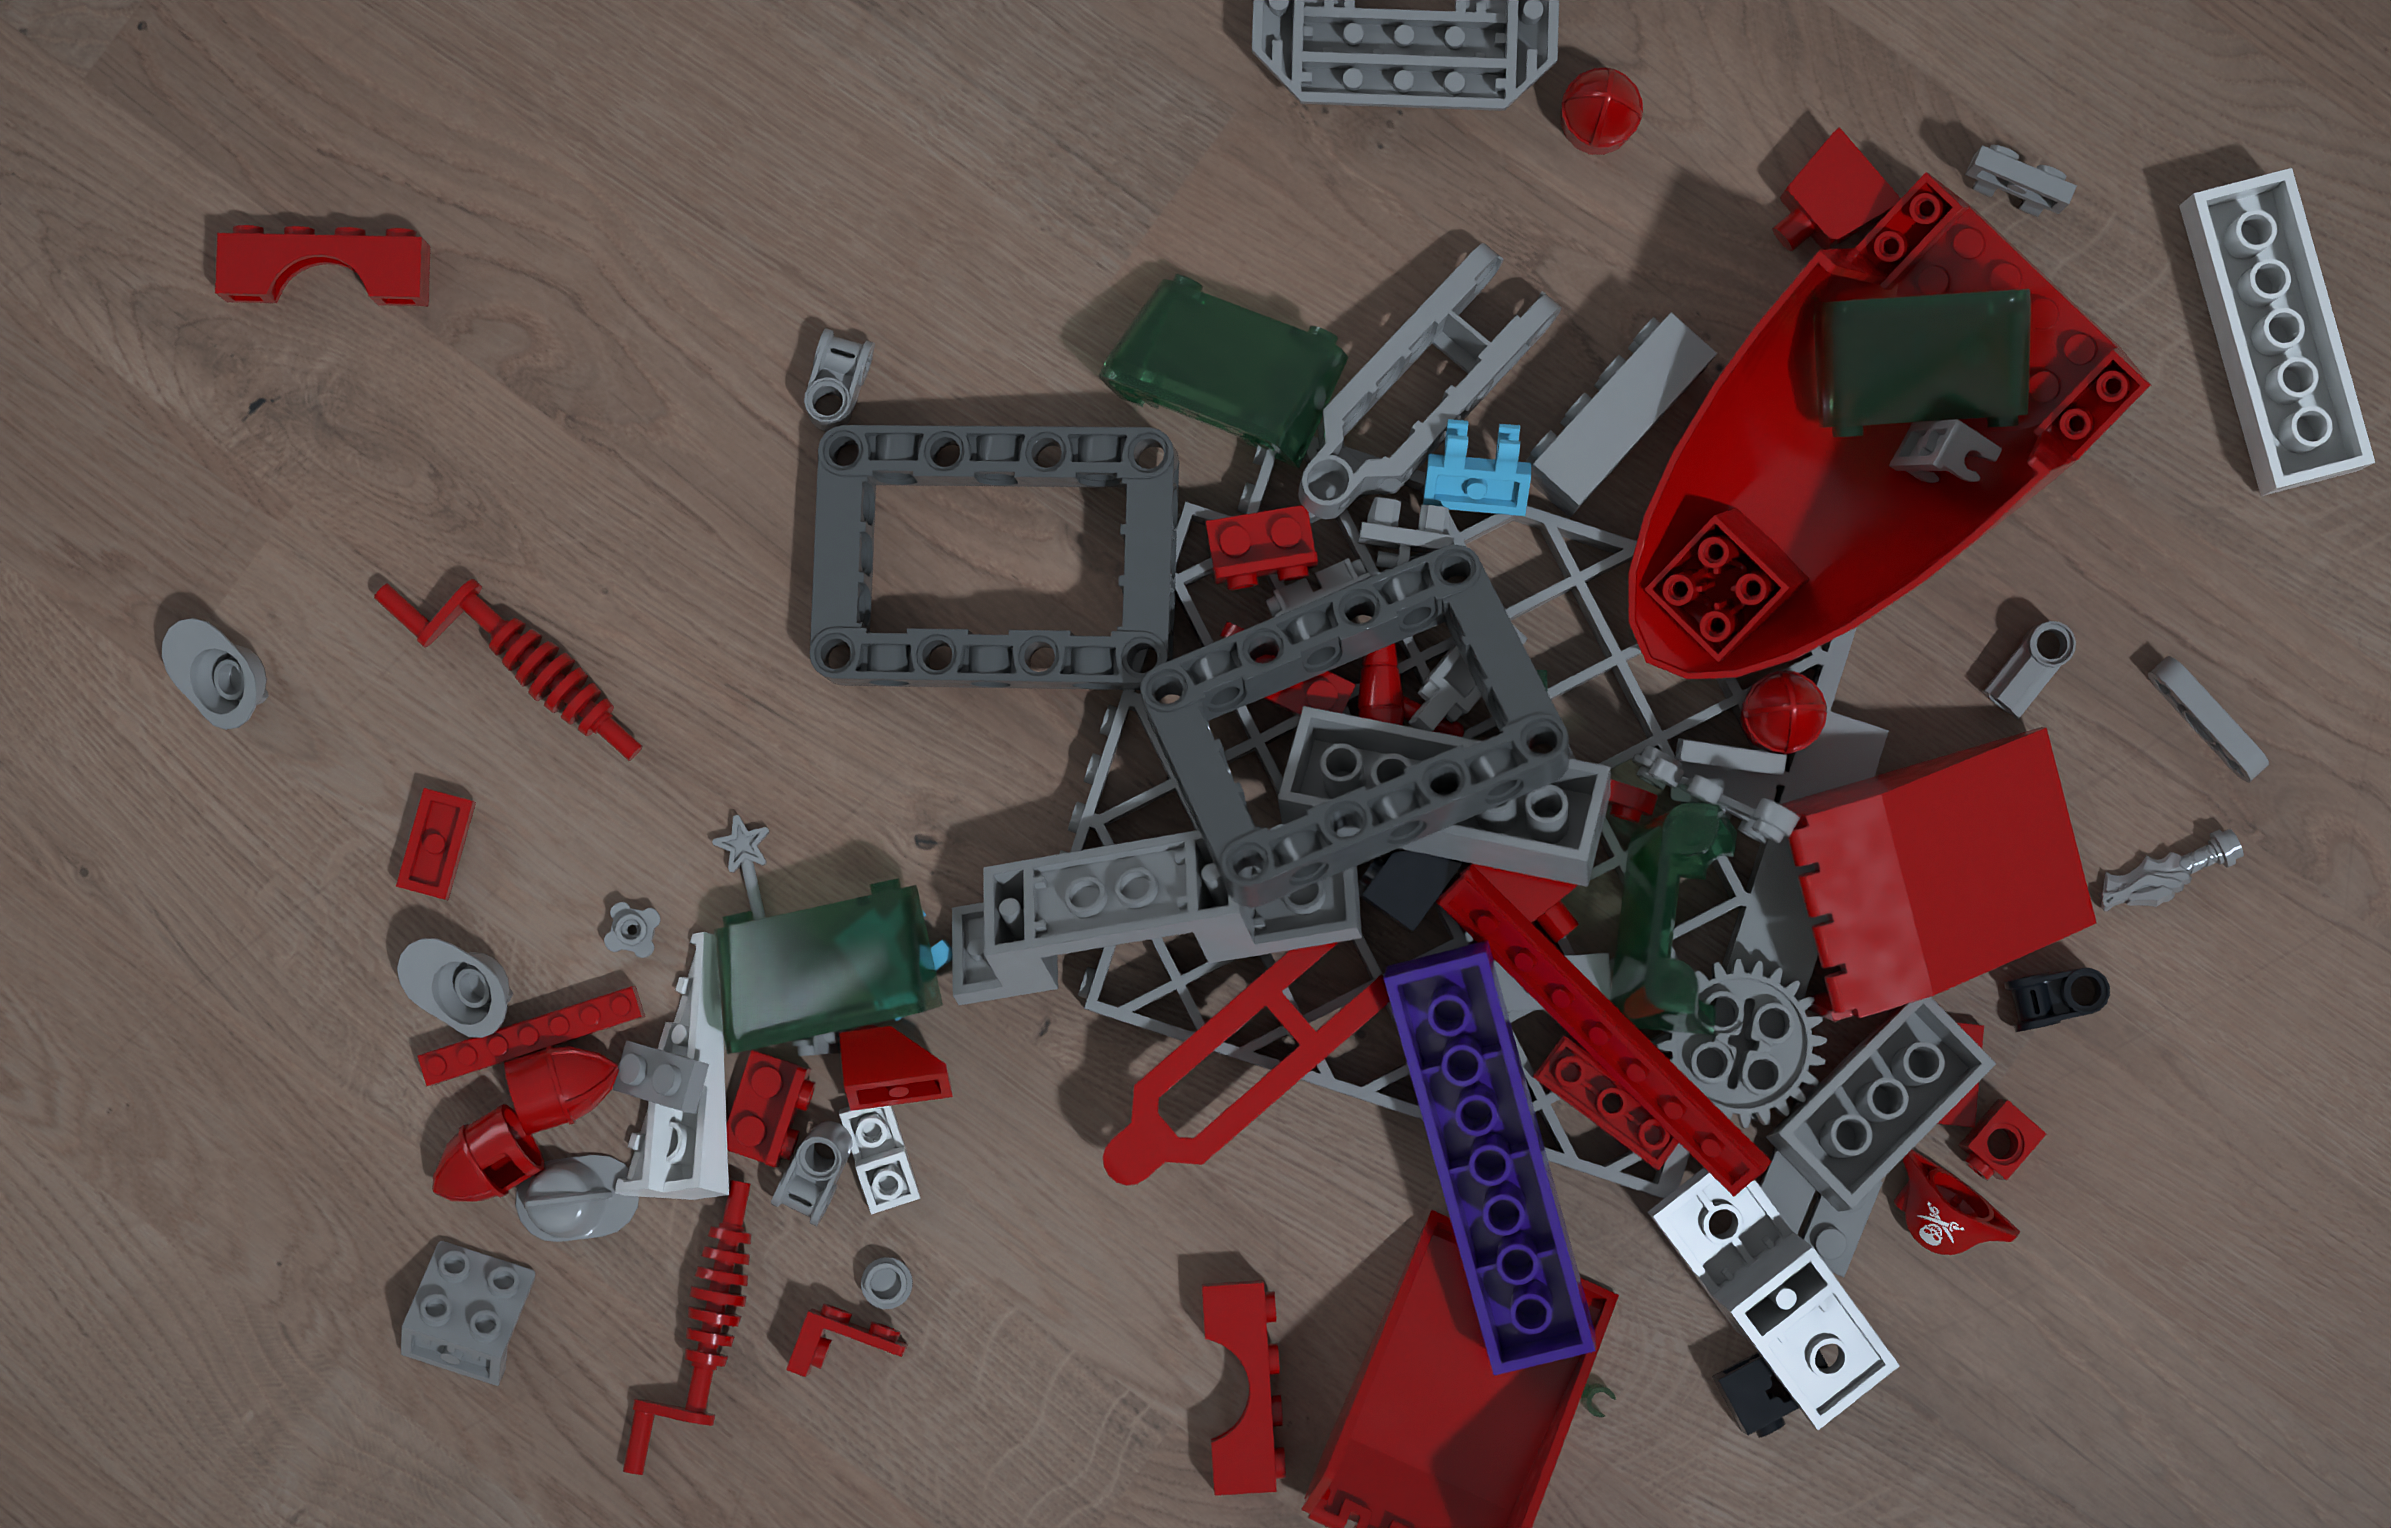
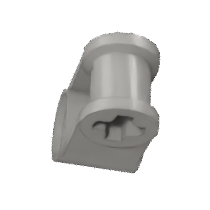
(838, 370)
(810, 1178)

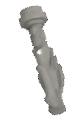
(2160, 879)

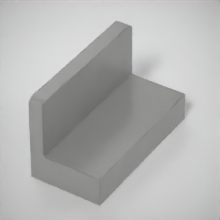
(1739, 771)

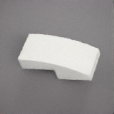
(880, 1157)

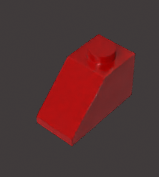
(889, 1069)

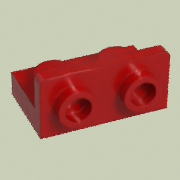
(1261, 546)
(767, 1109)

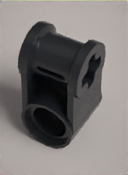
(2047, 997)

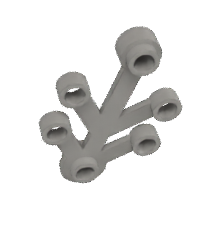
(1763, 823)

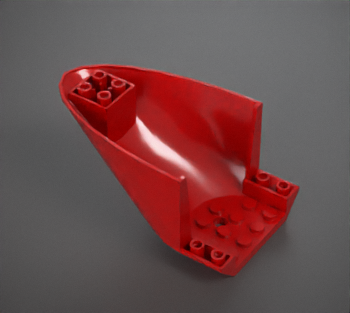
(1794, 536)

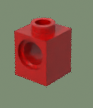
(2023, 1137)

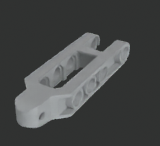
(1336, 476)

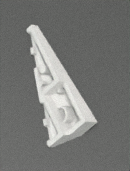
(678, 1150)

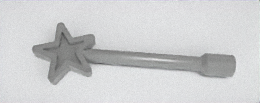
(743, 852)

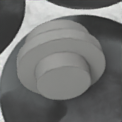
(886, 1283)

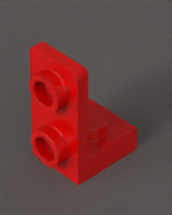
(813, 1347)

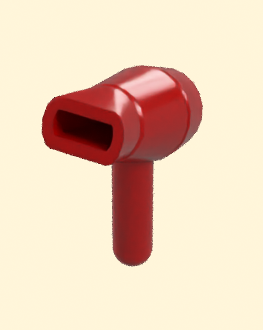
(1382, 693)

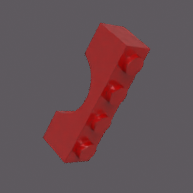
(260, 265)
(1245, 1453)

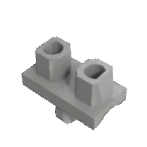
(1383, 531)

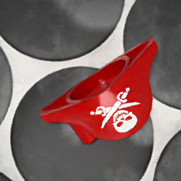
(1946, 1212)

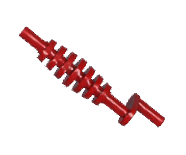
(536, 663)
(709, 1337)

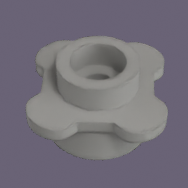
(639, 943)

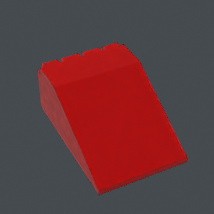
(1938, 873)
(1430, 1425)

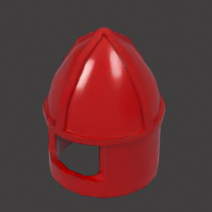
(1600, 111)
(1783, 712)
(558, 1086)
(487, 1158)

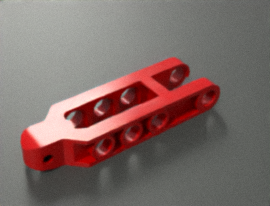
(1151, 1142)

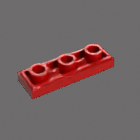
(1583, 1085)

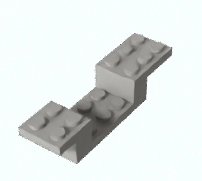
(1126, 897)

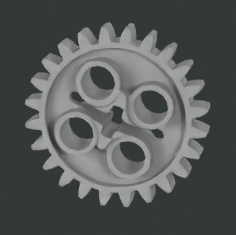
(1787, 1055)

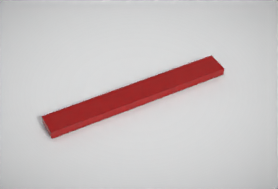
(1604, 1031)

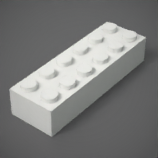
(2276, 332)

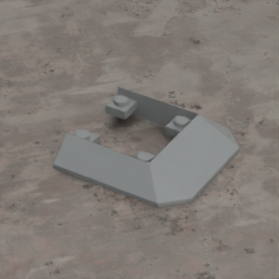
(1407, 58)

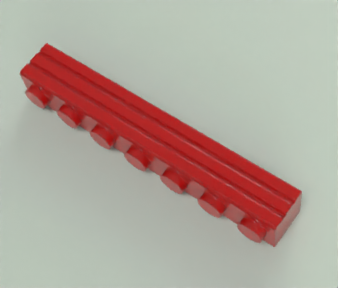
(531, 1035)

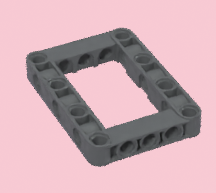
(991, 458)
(1323, 638)

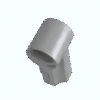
(2028, 671)

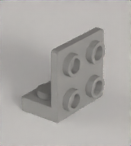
(466, 1312)

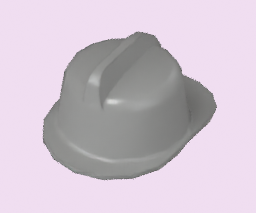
(214, 673)
(455, 985)
(575, 1199)

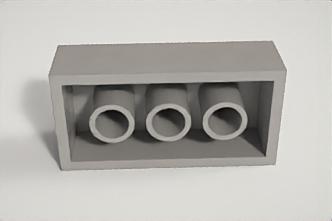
(1628, 404)
(1880, 1101)

